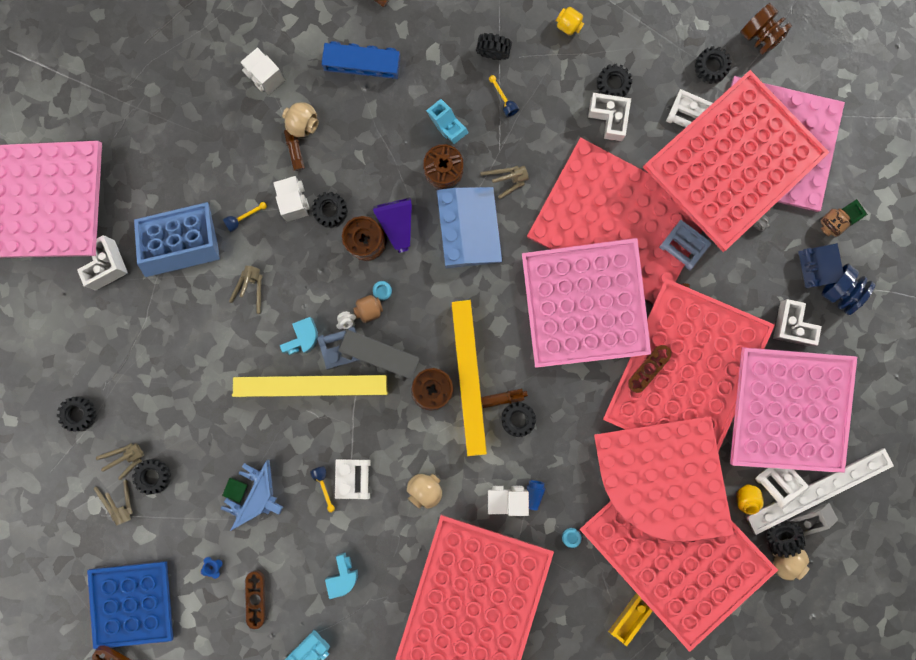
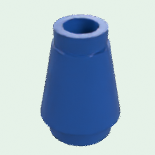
(536, 491)

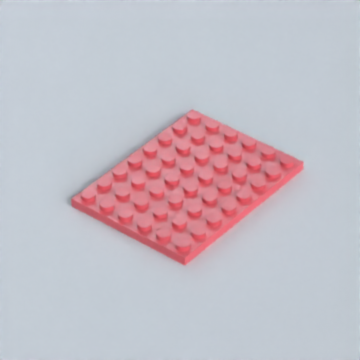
(736, 160)
(609, 201)
(703, 362)
(683, 582)
(474, 596)

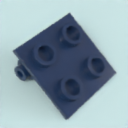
(821, 265)

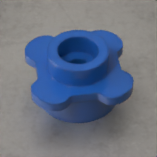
(206, 571)

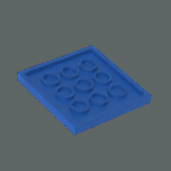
(130, 604)

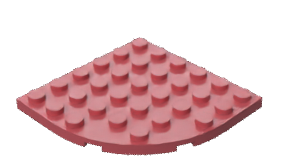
(667, 479)

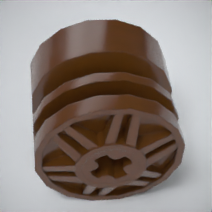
(766, 28)
(443, 177)
(354, 234)
(442, 384)

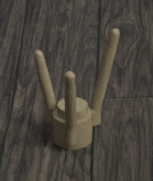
(517, 174)
(249, 275)
(133, 453)
(120, 514)

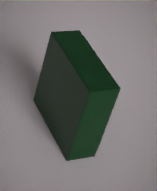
(854, 211)
(235, 490)

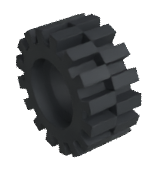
(493, 46)
(721, 57)
(614, 70)
(321, 201)
(88, 414)
(518, 431)
(140, 481)
(786, 547)

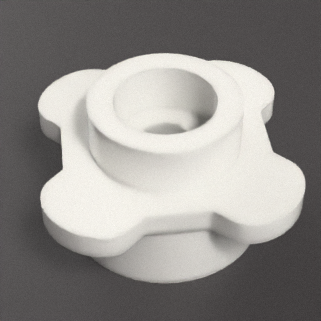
(345, 320)

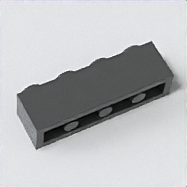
(378, 354)

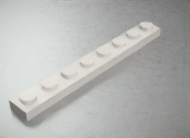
(821, 490)

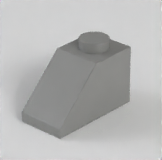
(815, 519)

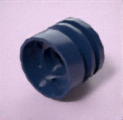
(851, 291)

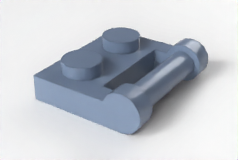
(688, 239)
(332, 356)

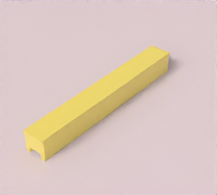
(309, 386)

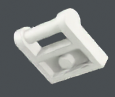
(689, 105)
(345, 479)
(788, 480)

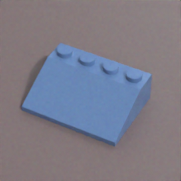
(469, 226)
(175, 240)

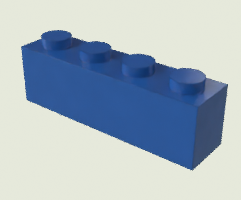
(361, 60)

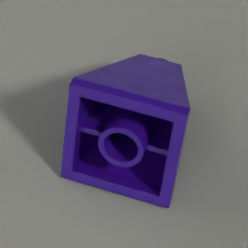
(396, 222)

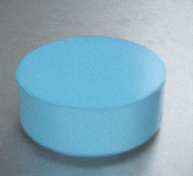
(382, 290)
(571, 537)

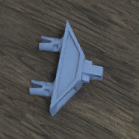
(259, 499)

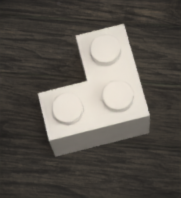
(262, 71)
(614, 111)
(290, 199)
(105, 267)
(791, 326)
(508, 501)

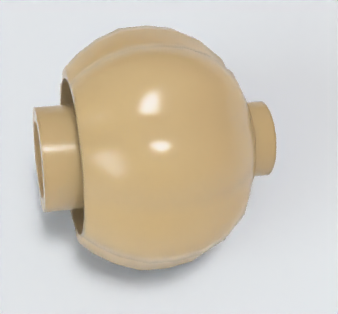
(300, 119)
(424, 490)
(792, 567)

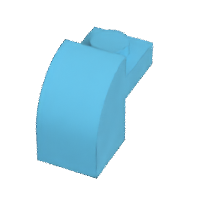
(446, 122)
(306, 337)
(344, 582)

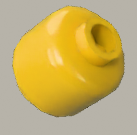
(569, 21)
(749, 499)

